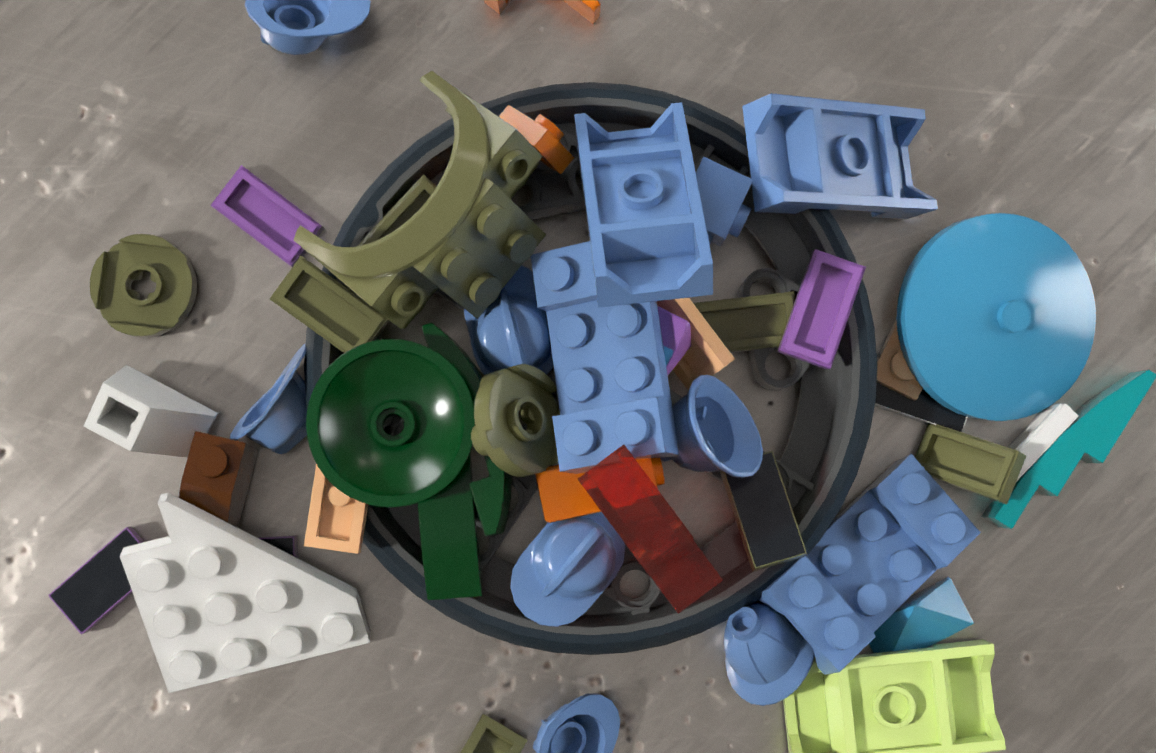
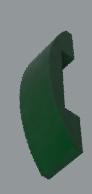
(491, 493)
(450, 540)

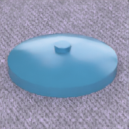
(996, 317)

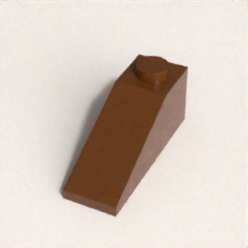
(218, 476)

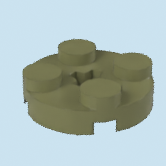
(125, 262)
(497, 421)

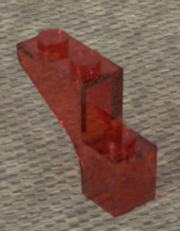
(650, 528)

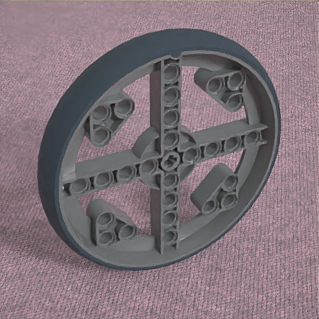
(828, 425)

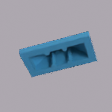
(923, 619)

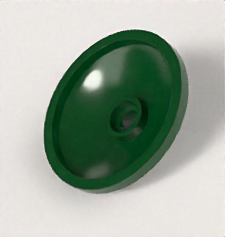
(350, 413)

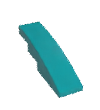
(1086, 439)

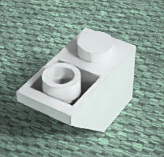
(147, 415)

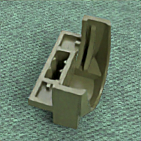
(465, 234)

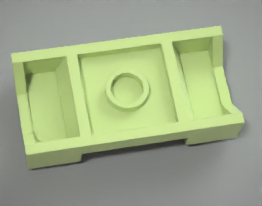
(899, 703)

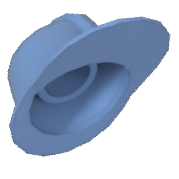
(303, 25)
(512, 329)
(280, 414)
(566, 569)

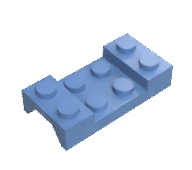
(833, 156)
(644, 211)
(604, 366)
(870, 562)

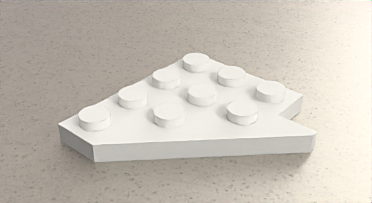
(233, 603)

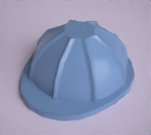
(580, 726)

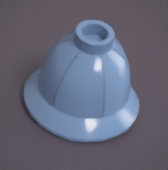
(715, 431)
(765, 655)

